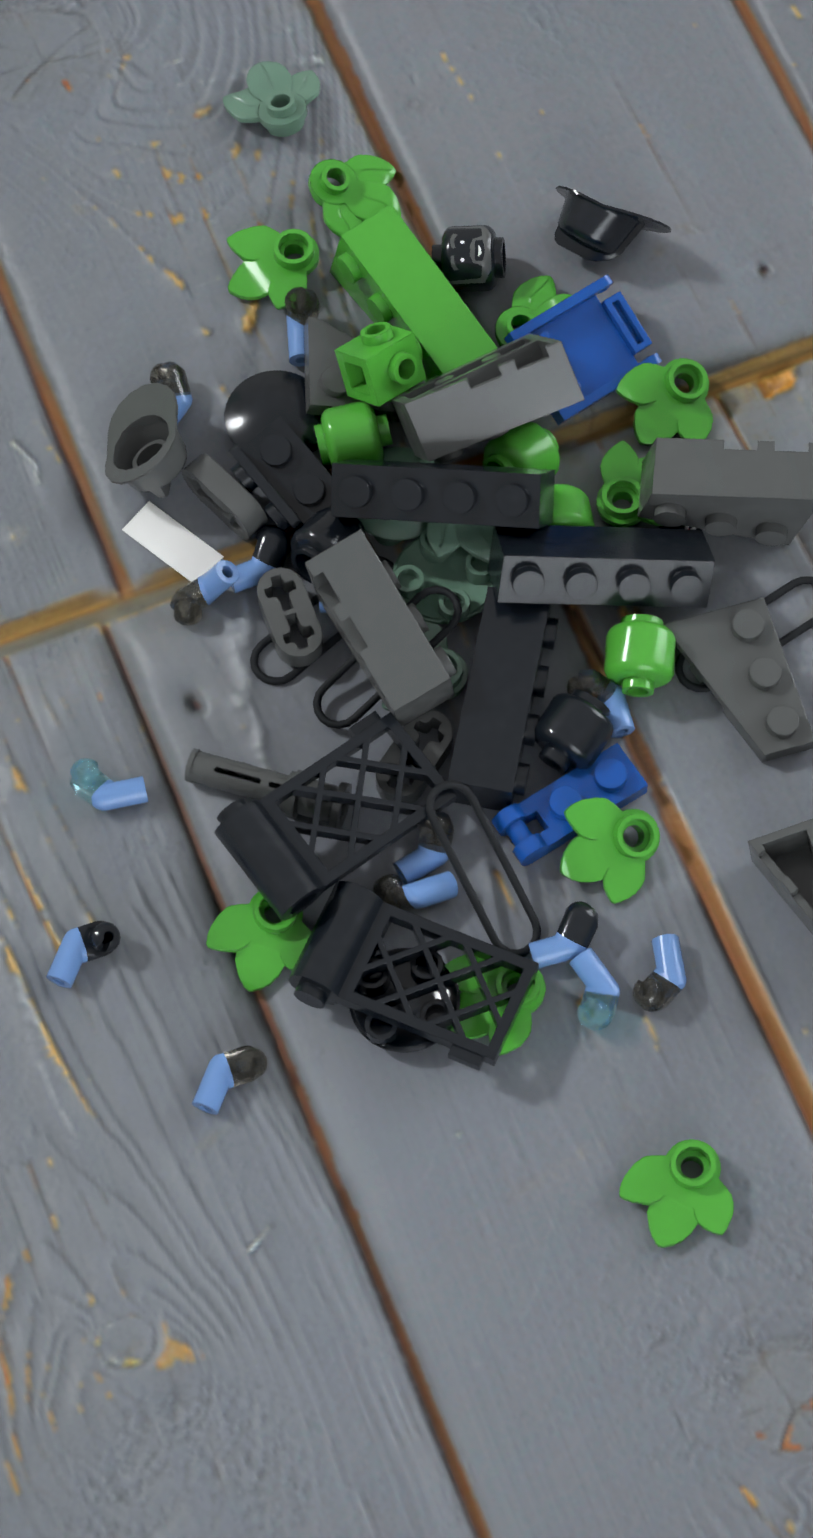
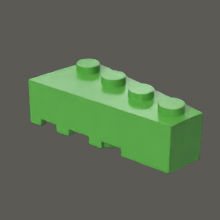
(402, 285)

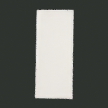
(172, 542)

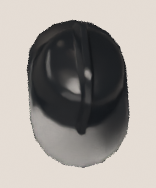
(596, 229)

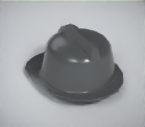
(145, 441)

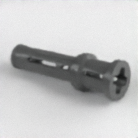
(211, 771)

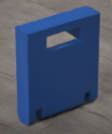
(597, 341)

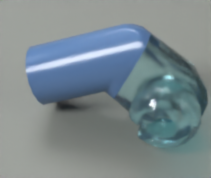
(102, 791)
(600, 993)

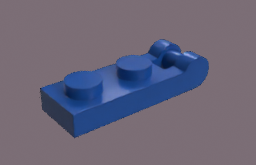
(609, 777)

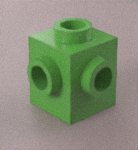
(380, 363)

